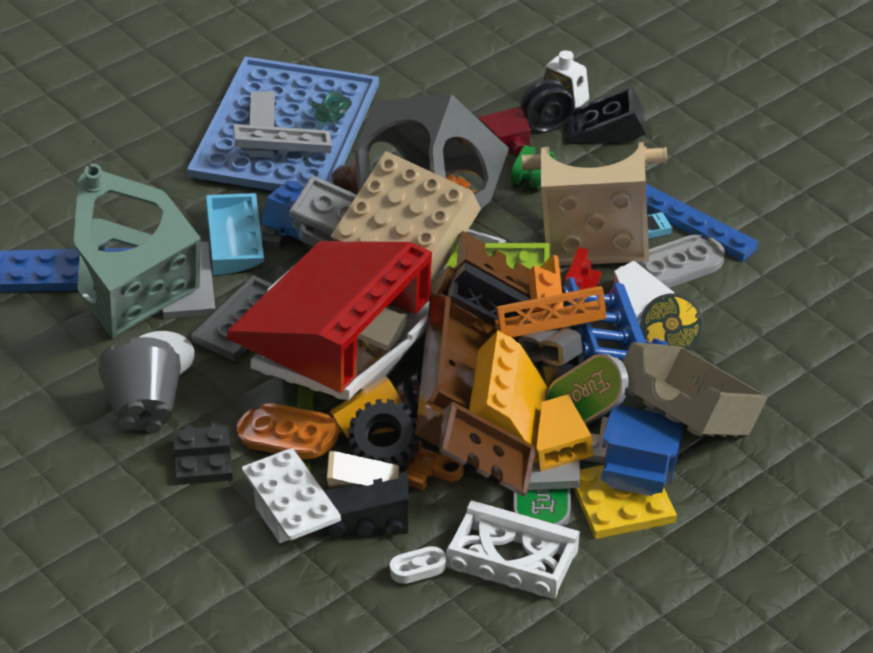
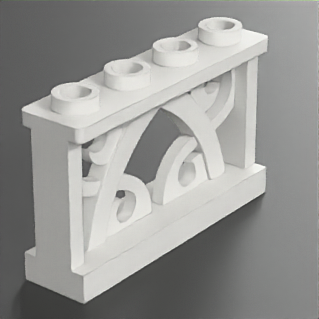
(522, 573)

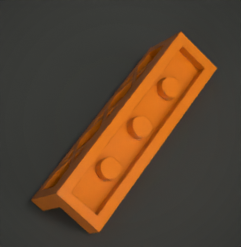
(553, 316)

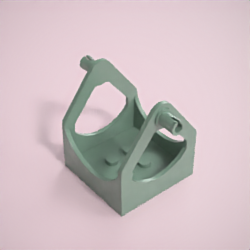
(138, 280)

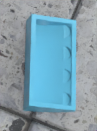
(233, 232)

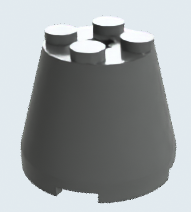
(141, 382)

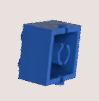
(278, 207)

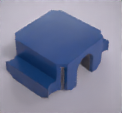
(640, 450)

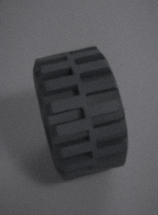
(384, 416)

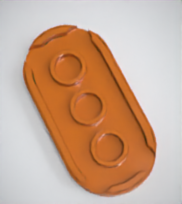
(285, 427)

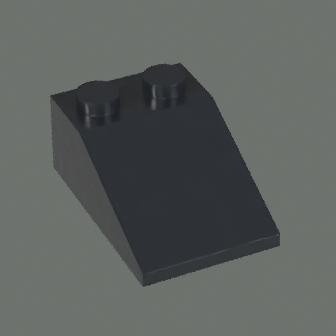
(608, 119)

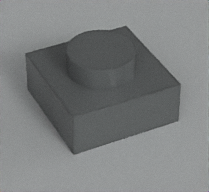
(271, 237)

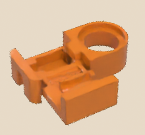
(430, 462)

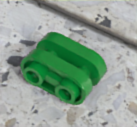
(519, 176)

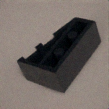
(370, 508)

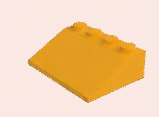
(508, 388)

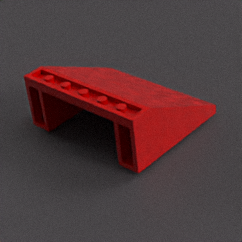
(328, 301)

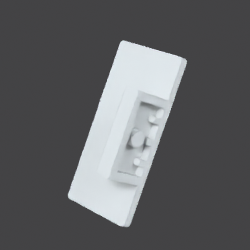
(289, 496)

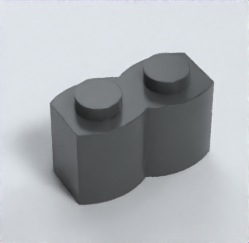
(552, 346)

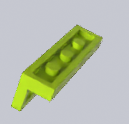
(523, 253)

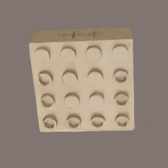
(409, 206)

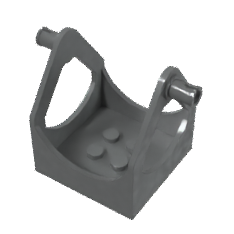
(435, 136)

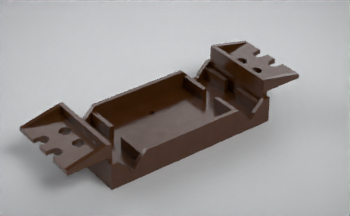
(449, 374)

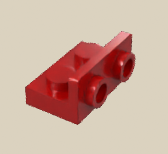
(582, 272)

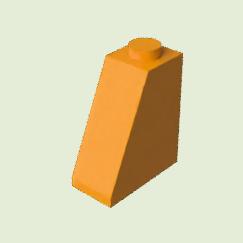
(344, 412)
(561, 434)

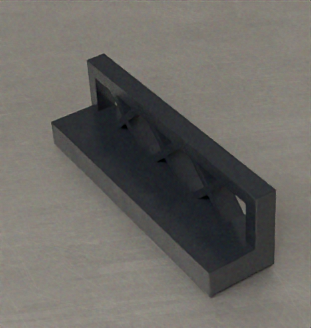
(484, 289)

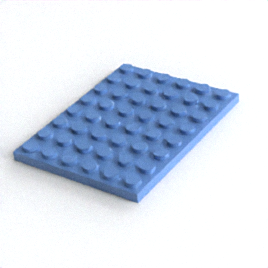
(295, 91)

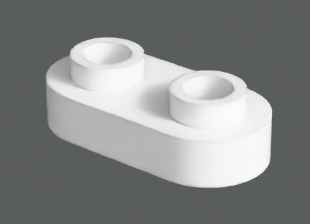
(417, 565)

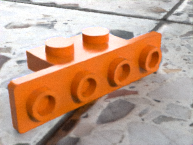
(545, 282)

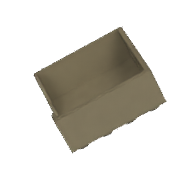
(666, 381)

